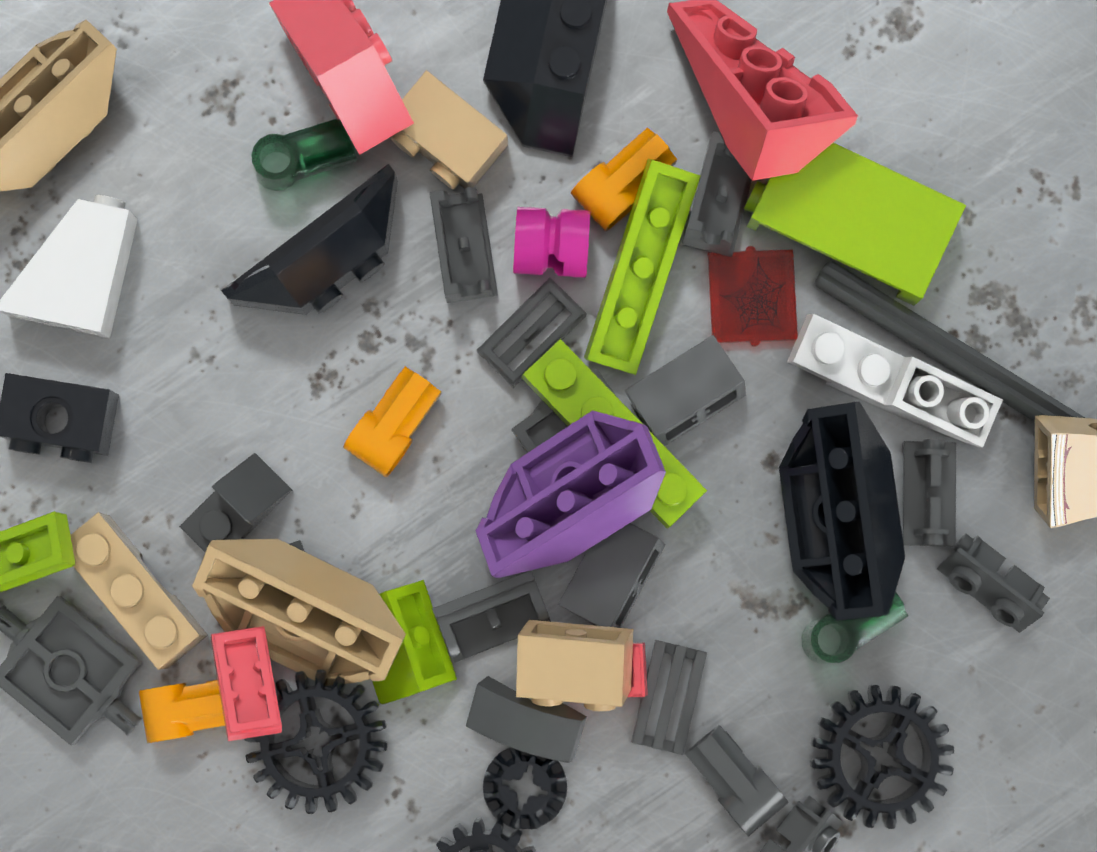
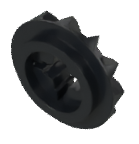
(502, 799)

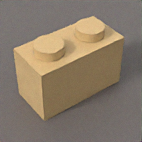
(449, 133)
(574, 664)

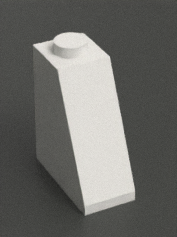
(77, 270)

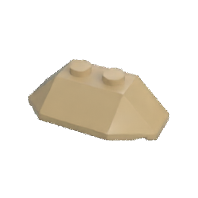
(52, 102)
(308, 608)

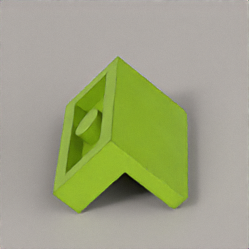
(423, 655)

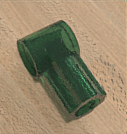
(309, 151)
(853, 633)

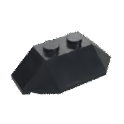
(543, 68)
(324, 254)
(843, 512)

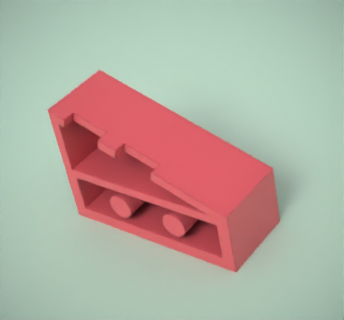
(347, 66)

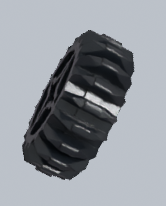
(323, 765)
(868, 777)

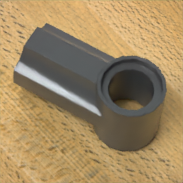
(742, 788)

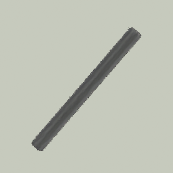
(938, 344)

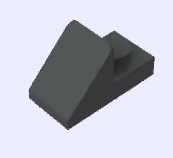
(237, 503)

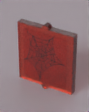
(752, 296)

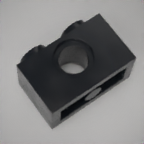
(29, 399)

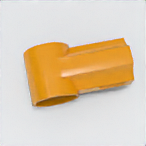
(612, 187)
(386, 432)
(180, 710)

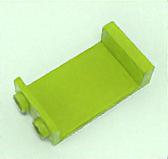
(861, 218)

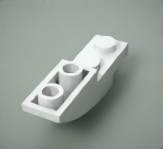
(894, 381)

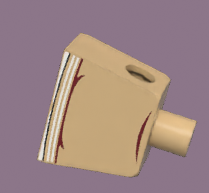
(1065, 469)

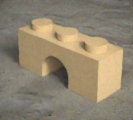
(132, 593)

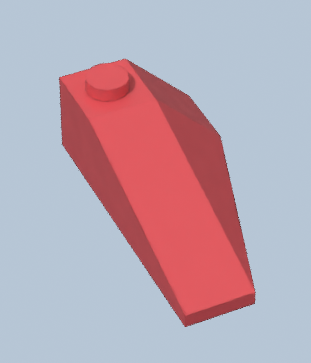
(761, 103)

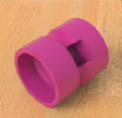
(551, 242)

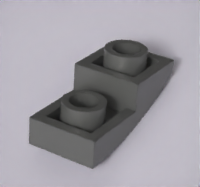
(522, 725)

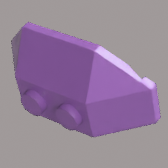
(570, 494)

